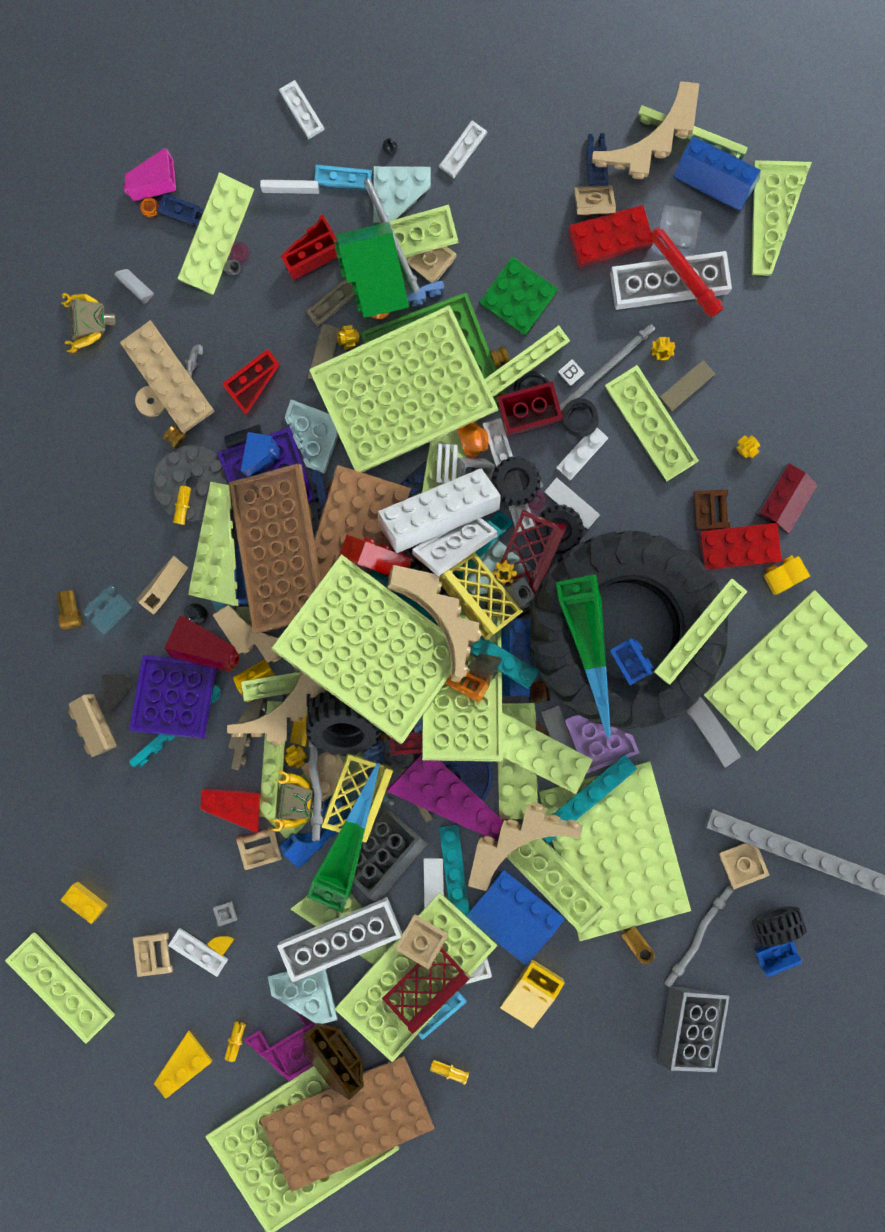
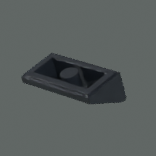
(240, 437)

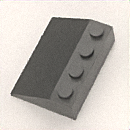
(386, 854)
(692, 1030)

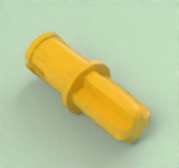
(182, 505)
(234, 1041)
(449, 1071)

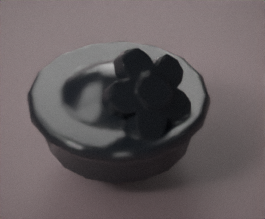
(196, 613)

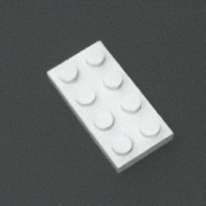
(453, 546)

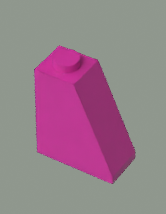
(151, 177)

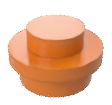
(149, 207)

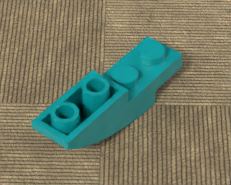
(501, 524)

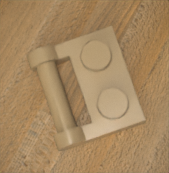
(260, 854)
(146, 956)

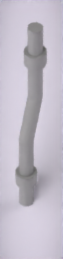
(316, 819)
(718, 904)

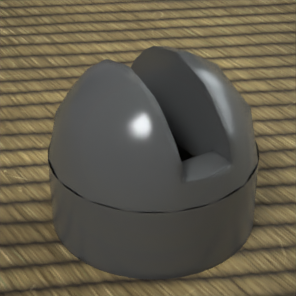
(233, 264)

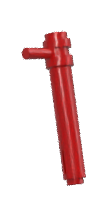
(704, 295)

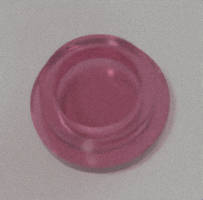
(239, 251)

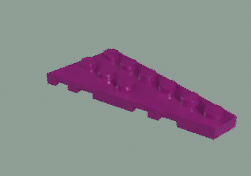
(443, 793)

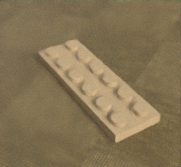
(167, 377)

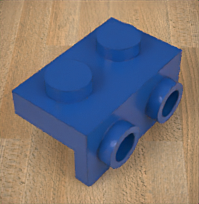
(631, 661)
(777, 958)

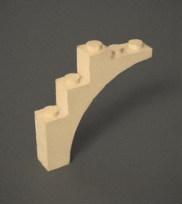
(659, 142)
(425, 590)
(241, 634)
(275, 722)
(512, 836)

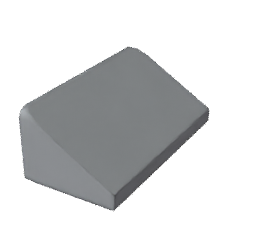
(134, 285)
(467, 465)

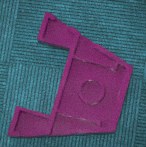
(286, 1055)

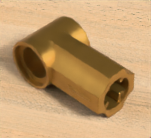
(69, 615)
(637, 944)

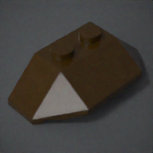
(334, 1059)

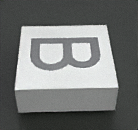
(571, 373)

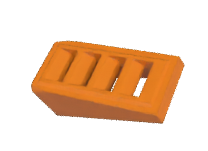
(480, 692)

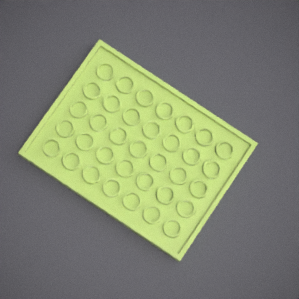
(403, 389)
(368, 649)
(624, 853)
(253, 1164)

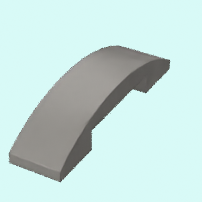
(713, 733)

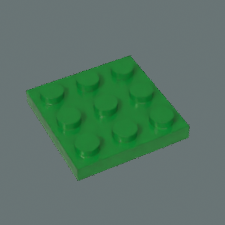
(518, 296)

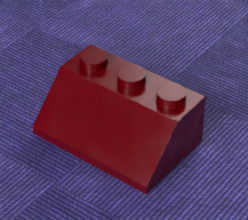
(529, 409)
(787, 498)

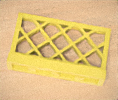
(470, 606)
(383, 778)

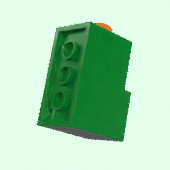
(373, 268)

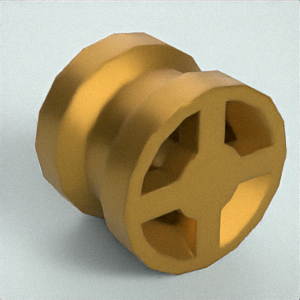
(500, 356)
(174, 436)

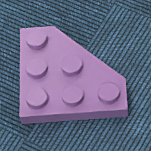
(592, 742)

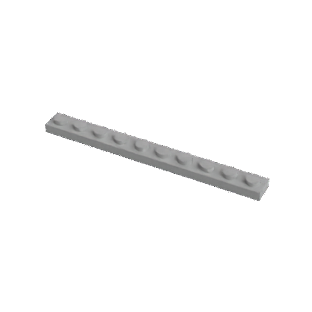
(796, 851)

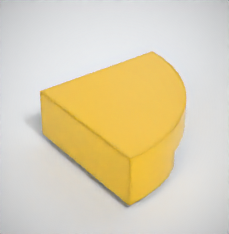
(220, 944)

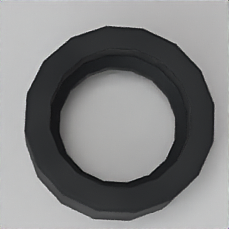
(576, 404)

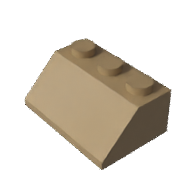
(91, 725)

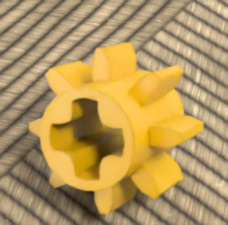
(348, 337)
(663, 348)
(748, 446)
(503, 568)
(295, 756)

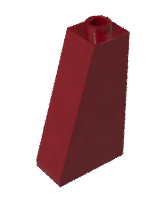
(199, 646)

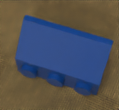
(258, 454)

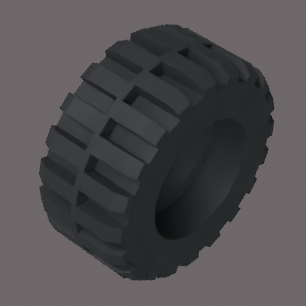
(338, 727)

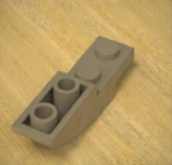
(253, 712)

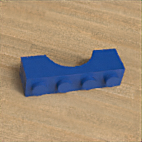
(301, 847)

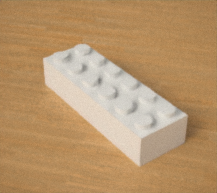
(659, 283)
(438, 510)
(339, 939)

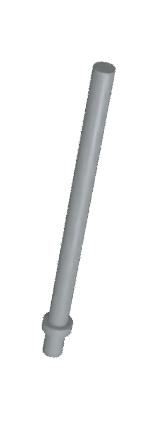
(410, 279)
(642, 335)

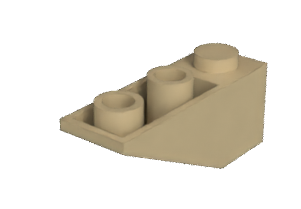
(162, 585)

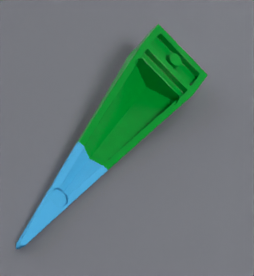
(583, 612)
(337, 873)

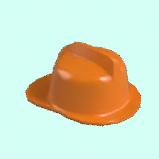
(473, 439)

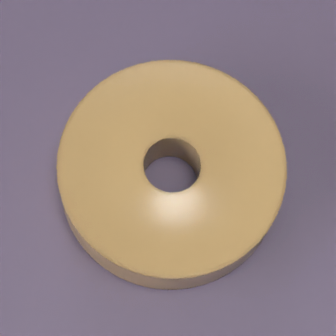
(142, 405)

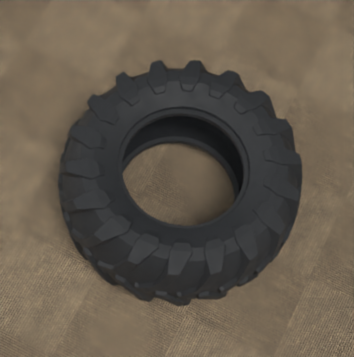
(681, 585)

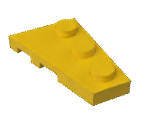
(183, 1065)

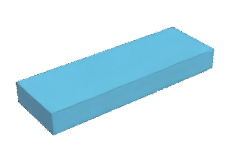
(342, 177)
(444, 1013)

